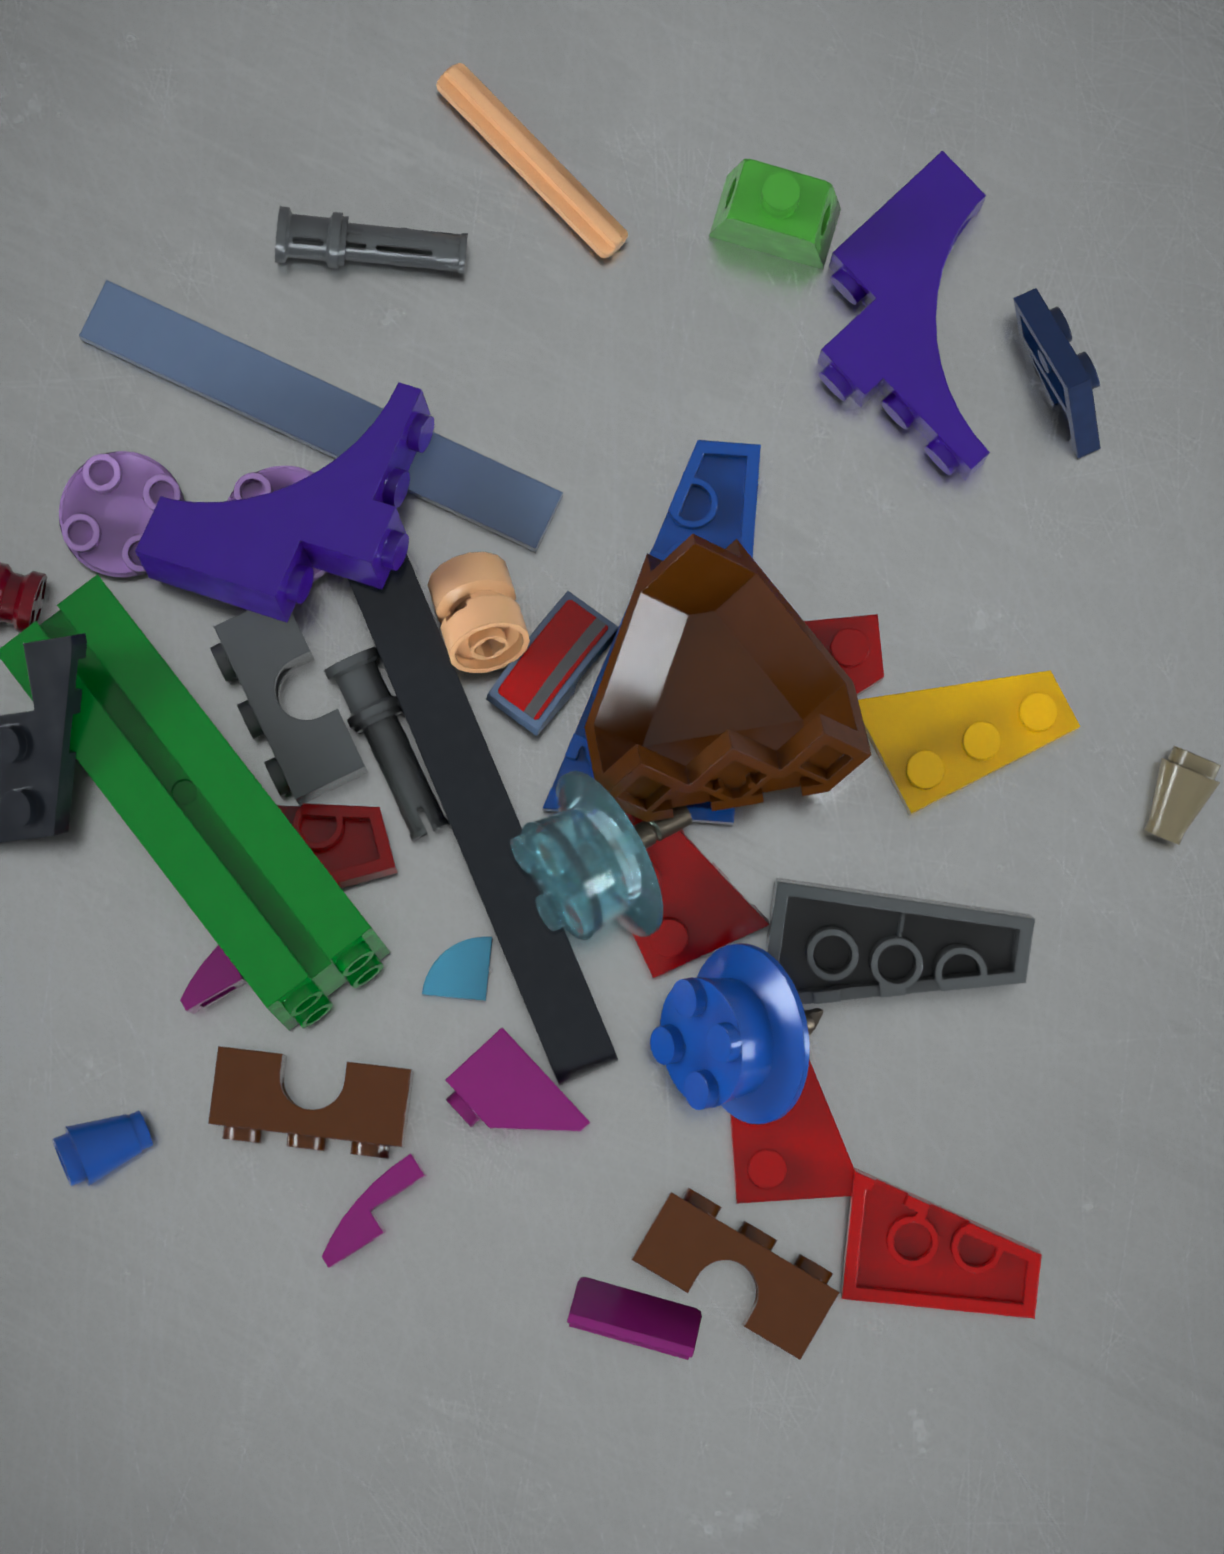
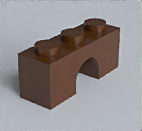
(253, 1098)
(788, 1296)

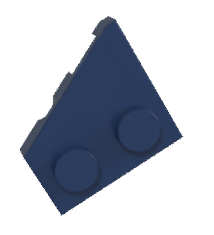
(1063, 373)

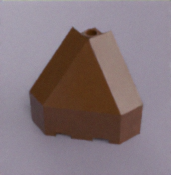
(718, 692)

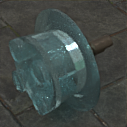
(594, 861)

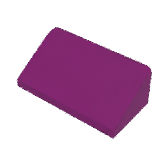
(635, 1318)

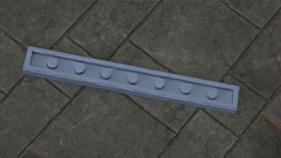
(311, 411)

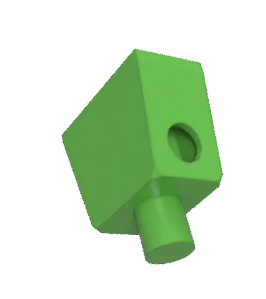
(777, 212)

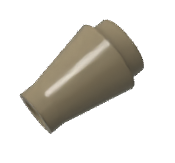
(1180, 793)

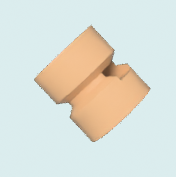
(478, 612)

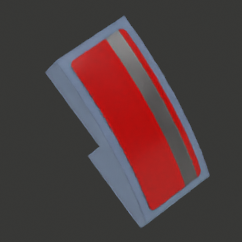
(552, 665)

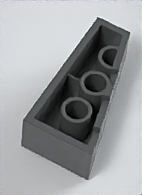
(889, 945)

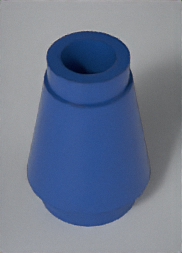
(100, 1146)

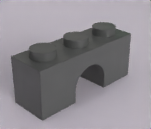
(308, 753)

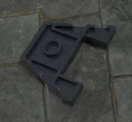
(36, 744)

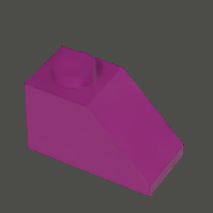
(510, 1091)

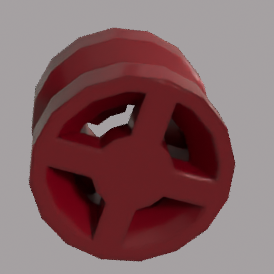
(21, 597)

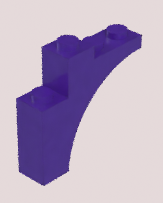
(892, 344)
(335, 520)

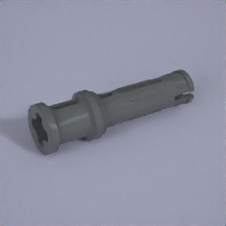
(338, 240)
(375, 714)

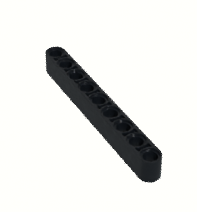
(483, 823)

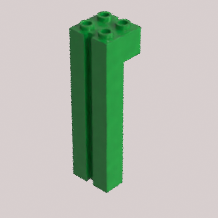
(205, 815)

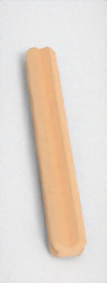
(532, 160)

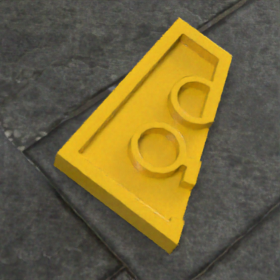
(963, 732)

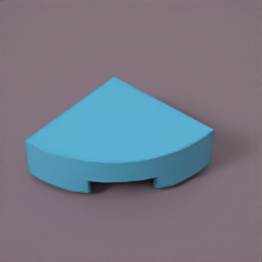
(461, 971)

